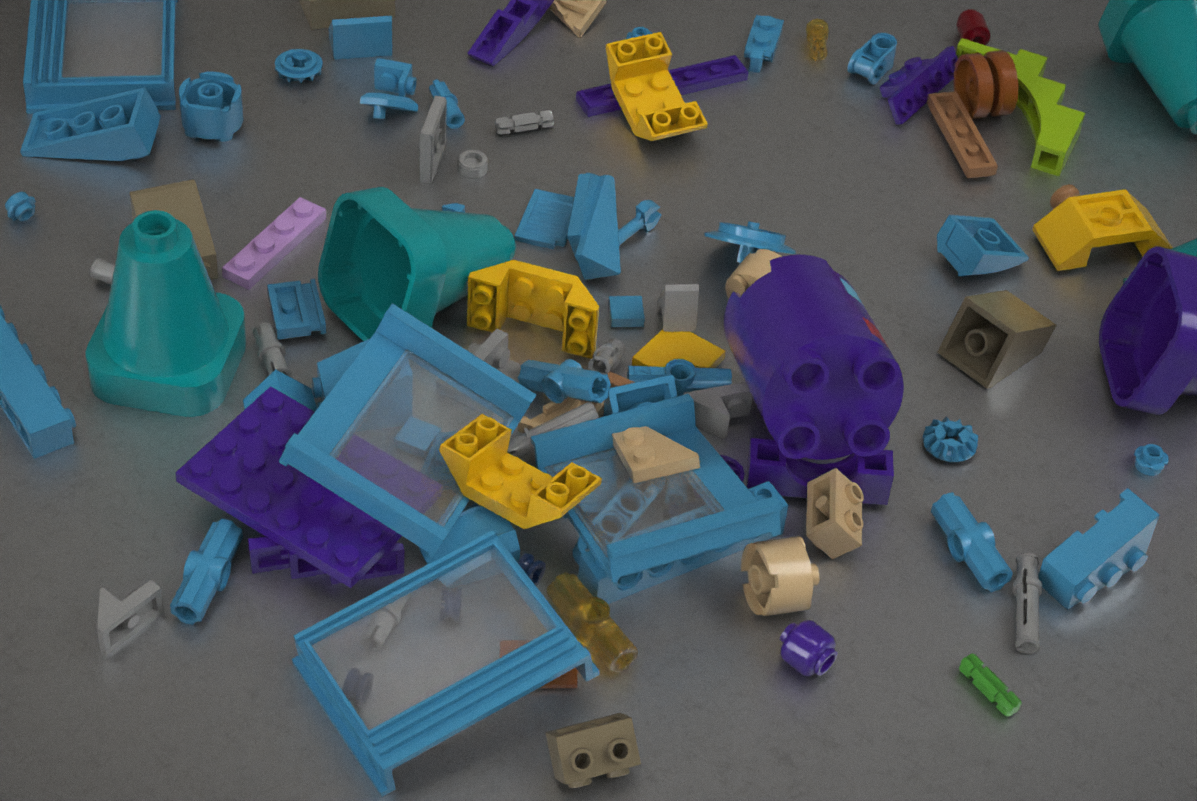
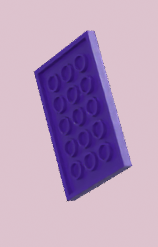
(244, 478)

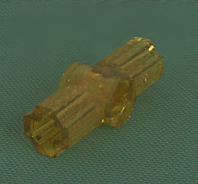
(592, 622)

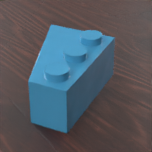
(1101, 554)

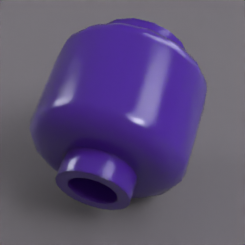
(808, 648)

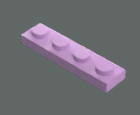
(274, 243)

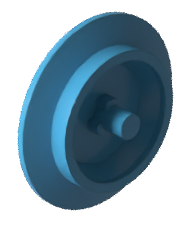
(750, 238)

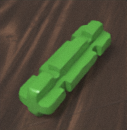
(990, 685)

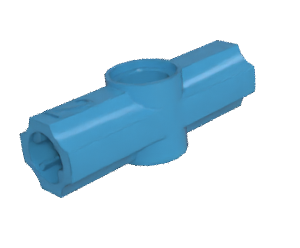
(686, 376)
(564, 381)
(971, 542)
(206, 571)

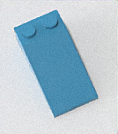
(95, 129)

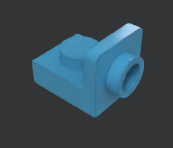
(394, 77)

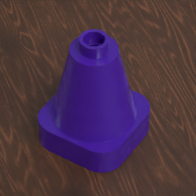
(1152, 333)

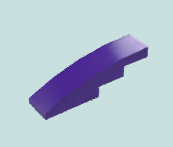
(507, 29)
(269, 556)

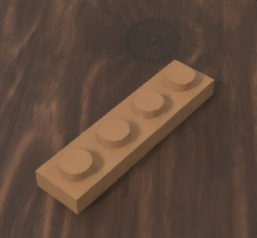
(962, 134)

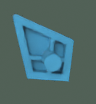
(382, 101)

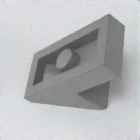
(679, 307)
(718, 405)
(124, 618)

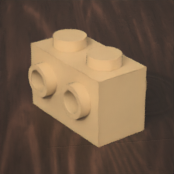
(834, 513)

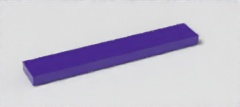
(687, 79)

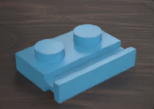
(296, 309)

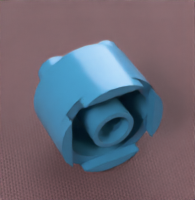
(211, 106)

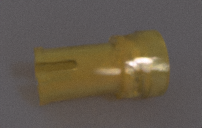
(817, 36)

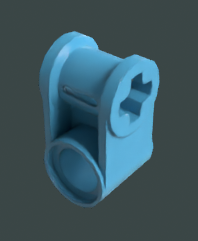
(874, 57)

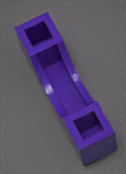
(791, 476)

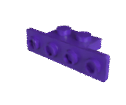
(915, 80)

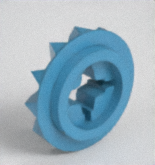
(306, 65)
(949, 449)

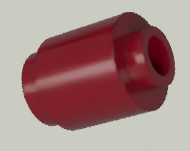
(973, 27)

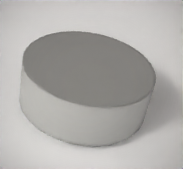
(472, 164)

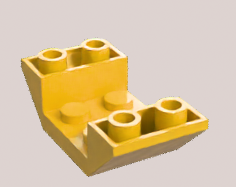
(647, 90)
(1093, 222)
(535, 297)
(505, 482)

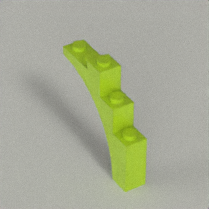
(1040, 100)

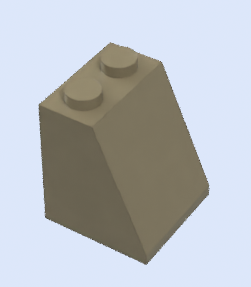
(185, 205)
(995, 336)

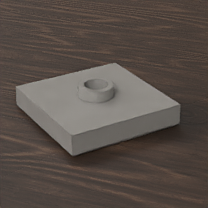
(433, 139)

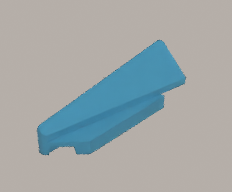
(595, 226)

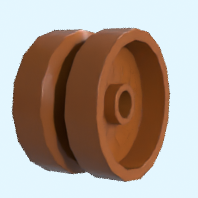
(987, 83)

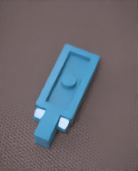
(763, 41)

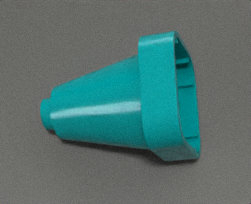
(1163, 47)
(402, 256)
(165, 330)

